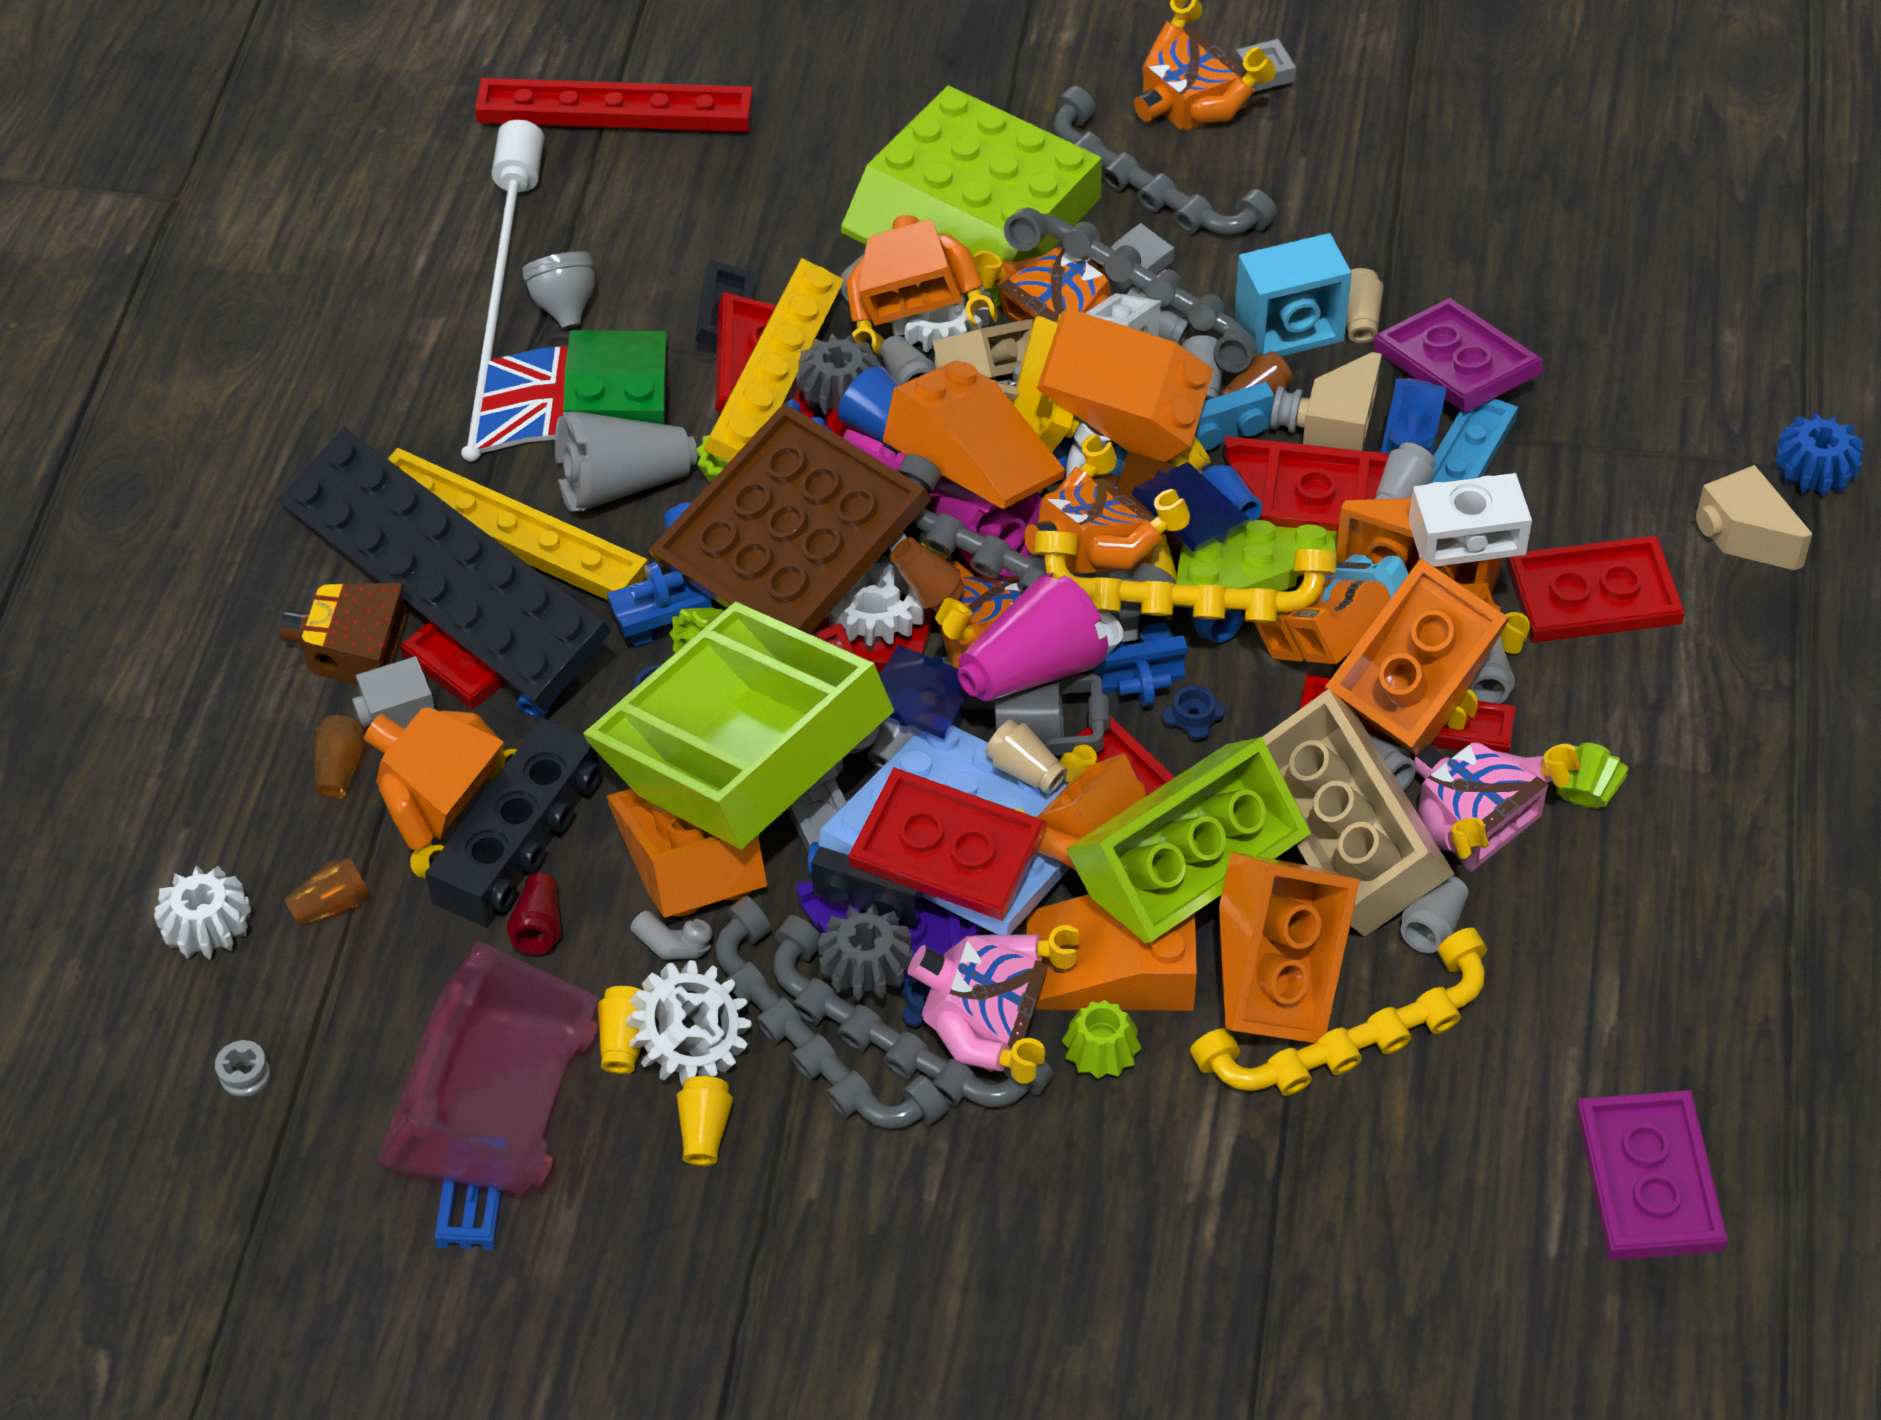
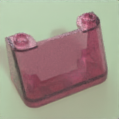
(488, 1074)

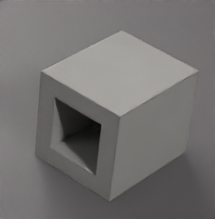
(393, 690)

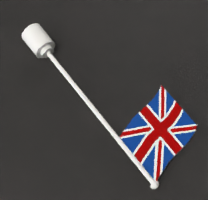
(522, 392)

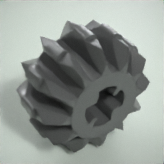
(830, 369)
(865, 952)

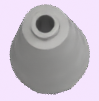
(617, 457)

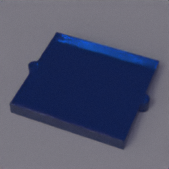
(1210, 510)
(923, 691)

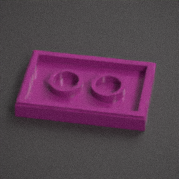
(1459, 353)
(1650, 1175)

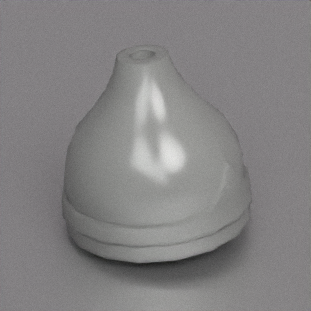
(561, 285)

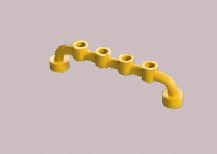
(1207, 600)
(1340, 1046)

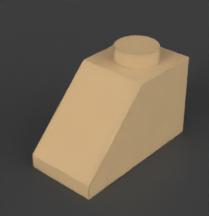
(990, 349)
(1341, 405)
(1752, 520)

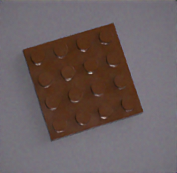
(790, 522)

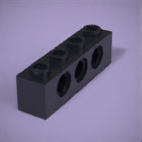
(533, 789)

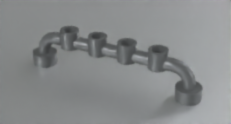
(1254, 209)
(1232, 351)
(990, 552)
(863, 1026)
(813, 1051)

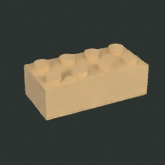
(1355, 811)

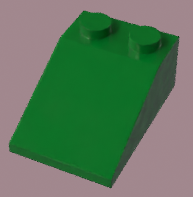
(617, 374)

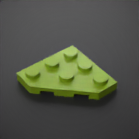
(1252, 557)

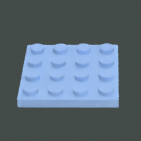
(963, 765)

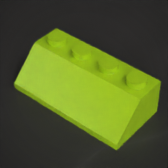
(1176, 843)

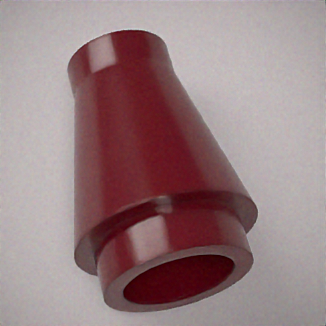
(536, 919)

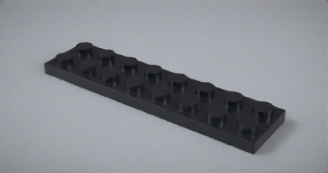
(447, 567)

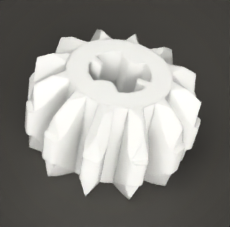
(202, 912)

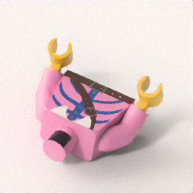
(1486, 796)
(987, 996)

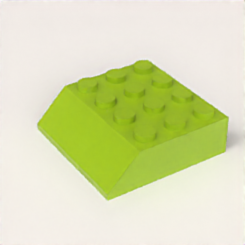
(971, 172)
(741, 723)

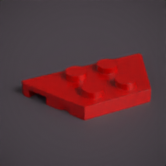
(1304, 481)

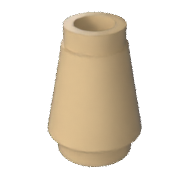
(1364, 305)
(1024, 756)

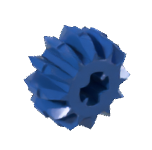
(1819, 454)

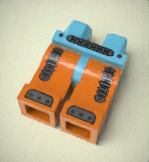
(1339, 614)

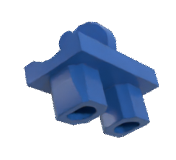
(1413, 414)
(653, 603)
(1144, 665)

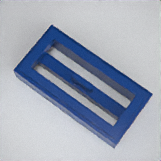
(467, 1233)

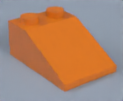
(1126, 384)
(970, 434)
(1382, 530)
(1418, 658)
(682, 862)
(1282, 945)
(1116, 962)

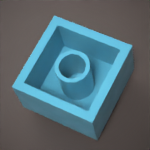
(1293, 295)

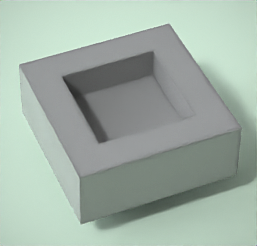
(1275, 51)

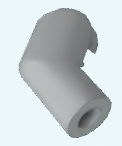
(672, 944)

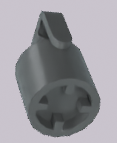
(1043, 712)

